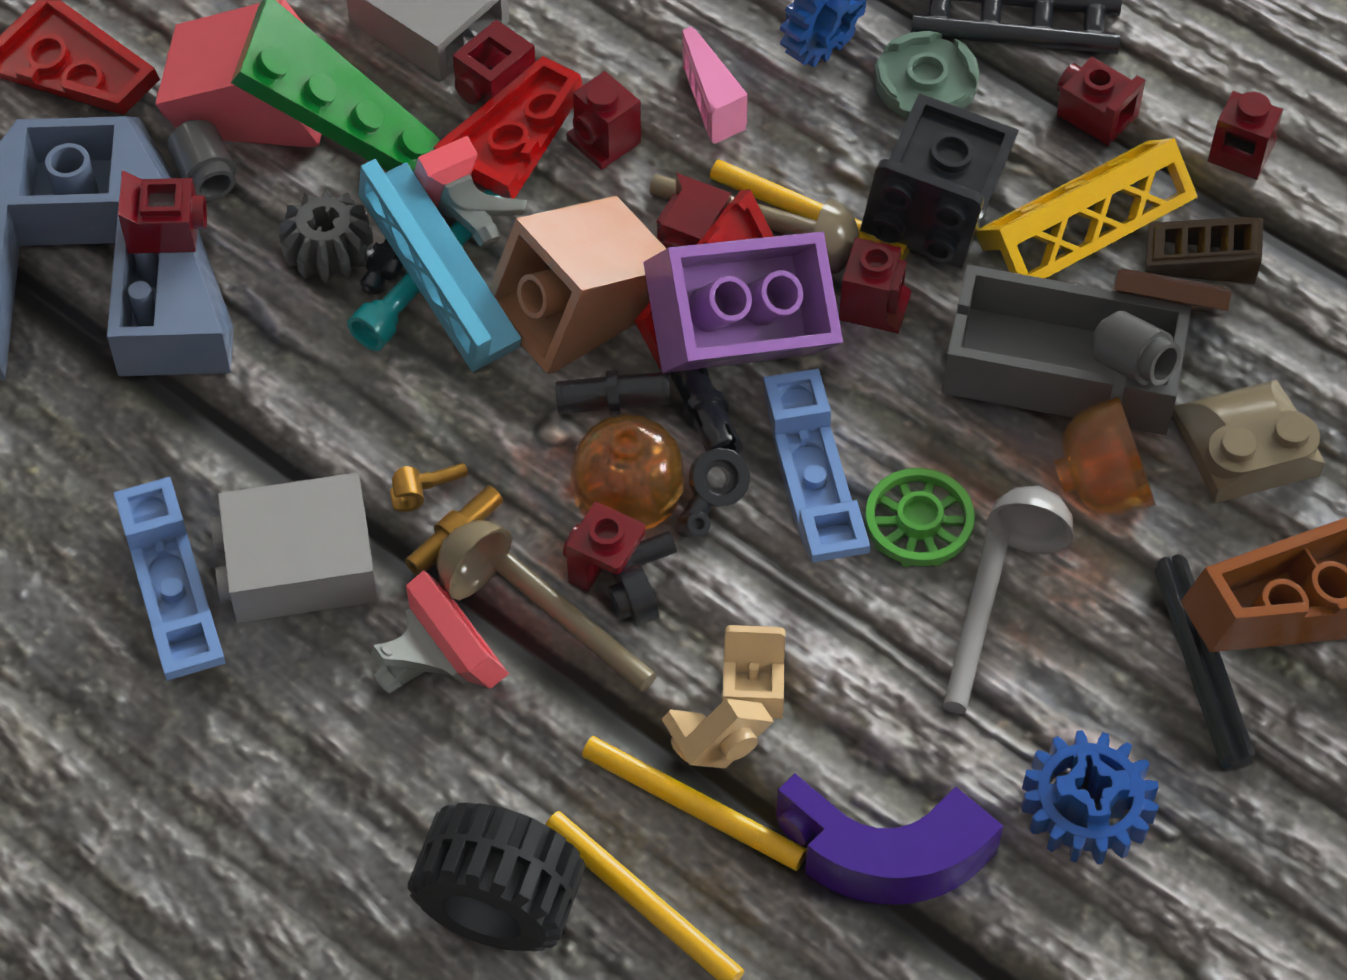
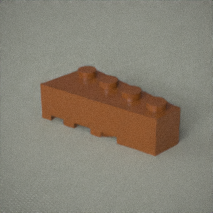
(1275, 593)

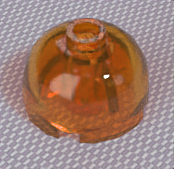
(1103, 461)
(629, 468)

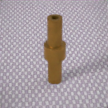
(477, 509)

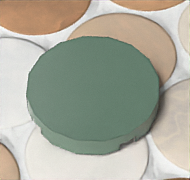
(926, 66)

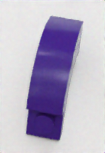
(889, 863)

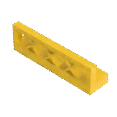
(1079, 194)

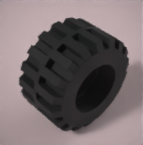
(496, 877)

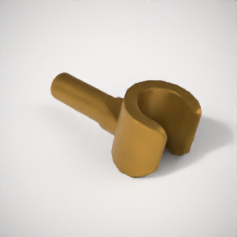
(409, 485)

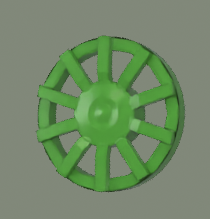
(919, 517)

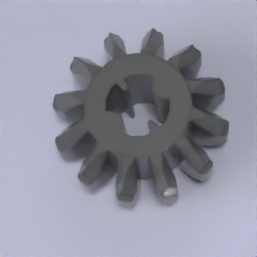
(326, 235)

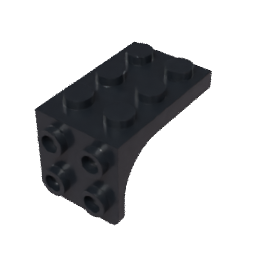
(938, 180)

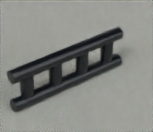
(1038, 34)

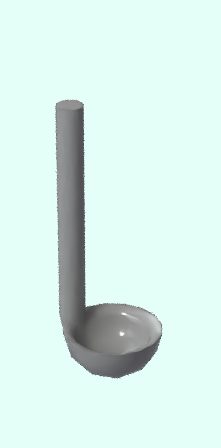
(1025, 520)

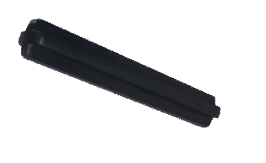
(1205, 669)

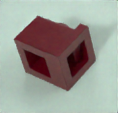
(490, 62)
(1099, 99)
(605, 120)
(1251, 120)

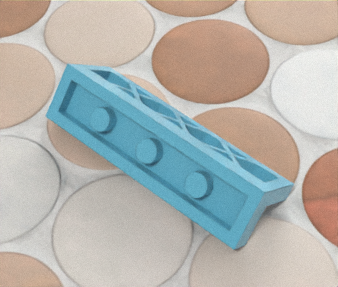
(437, 264)

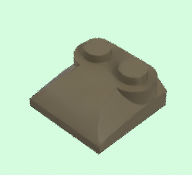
(1249, 440)

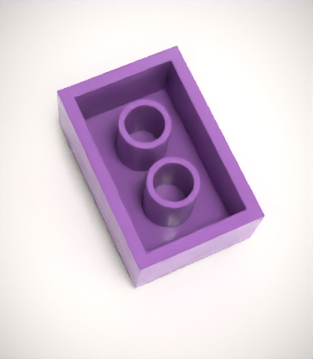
(742, 301)

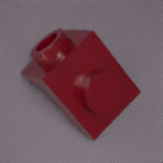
(600, 542)

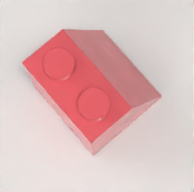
(200, 87)

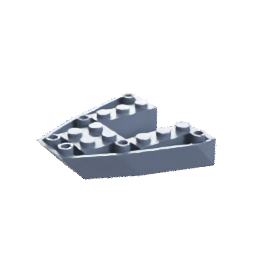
(65, 189)

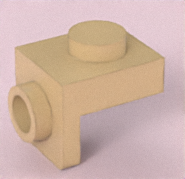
(755, 666)
(721, 736)

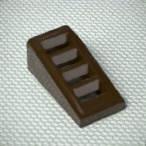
(1225, 233)

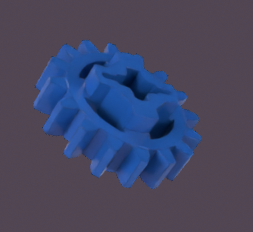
(818, 27)
(1071, 812)

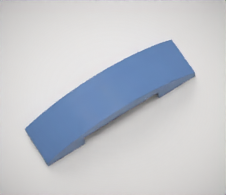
(812, 467)
(169, 579)

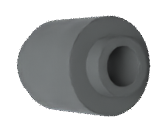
(204, 157)
(1136, 349)

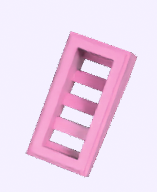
(715, 90)

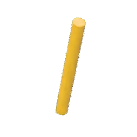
(779, 196)
(694, 803)
(647, 902)

